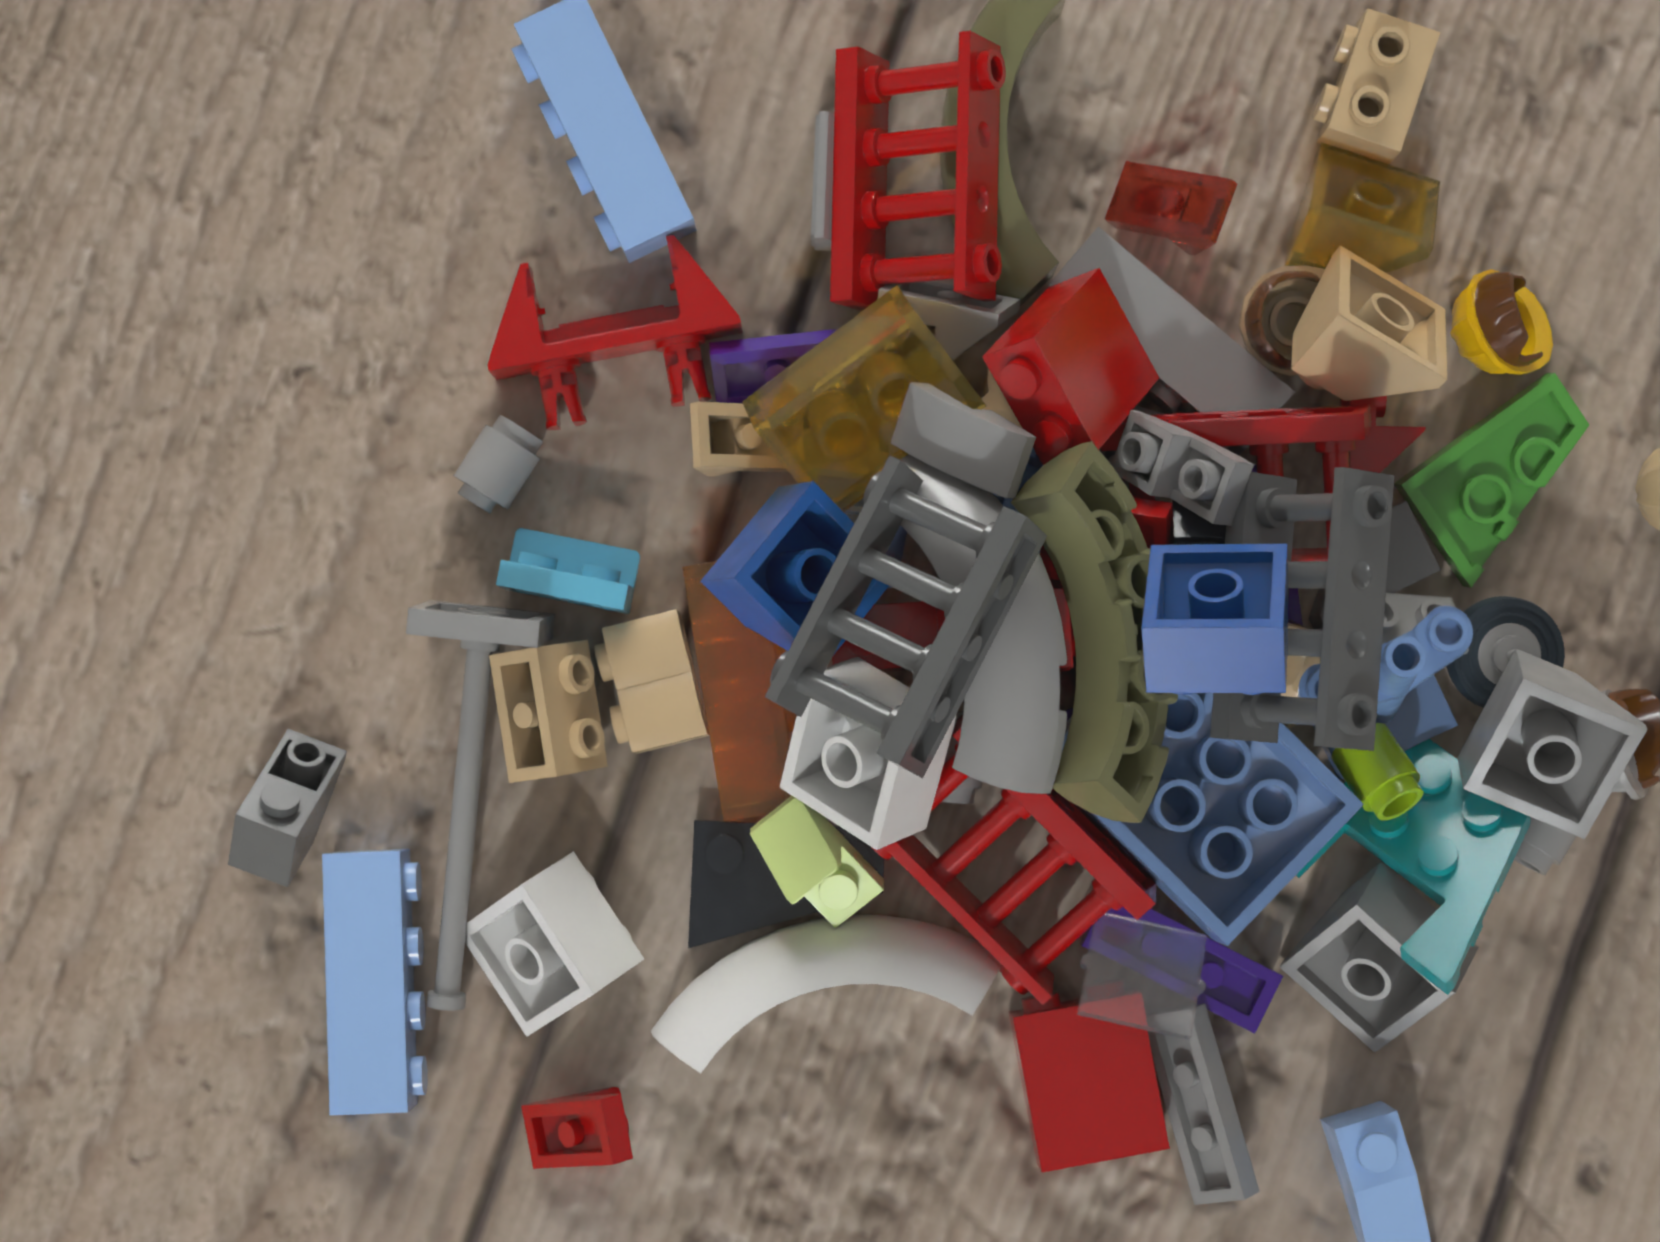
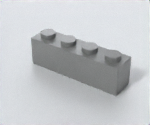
(1192, 356)

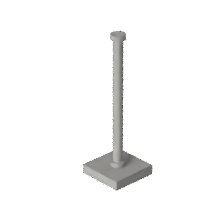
(480, 633)

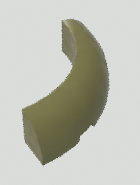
(1025, 258)
(1102, 562)

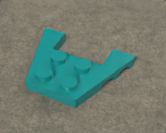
(1448, 848)

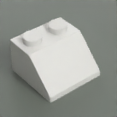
(551, 944)

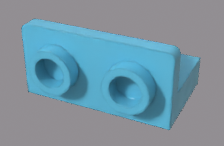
(570, 570)

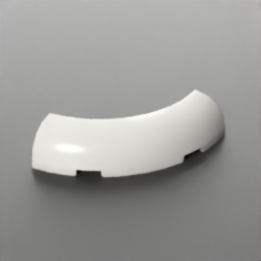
(819, 957)

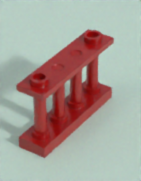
(860, 173)
(1269, 437)
(1070, 839)

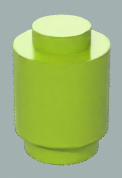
(1382, 777)

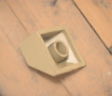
(1368, 334)

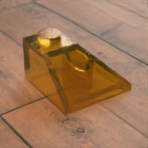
(1367, 209)

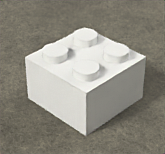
(841, 776)

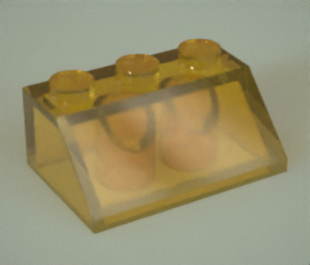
(841, 401)

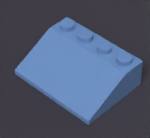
(1230, 819)

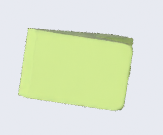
(815, 861)

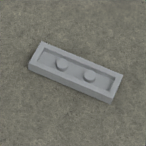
(1203, 1114)

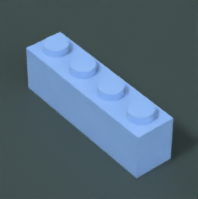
(604, 127)
(372, 981)

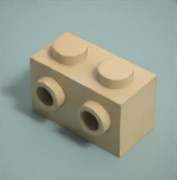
(1377, 85)
(548, 711)

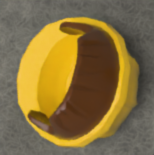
(1501, 325)

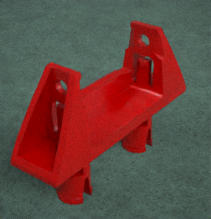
(555, 353)

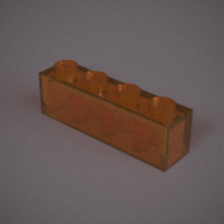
(744, 727)

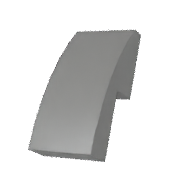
(962, 440)
(1181, 467)

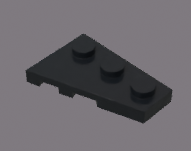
(735, 886)

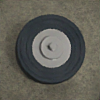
(1498, 629)

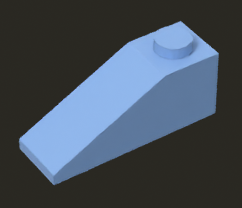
(1377, 1174)

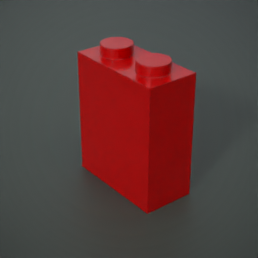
(1071, 366)
(1085, 1085)

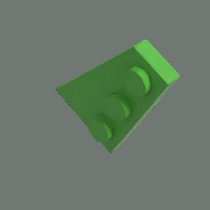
(1488, 474)

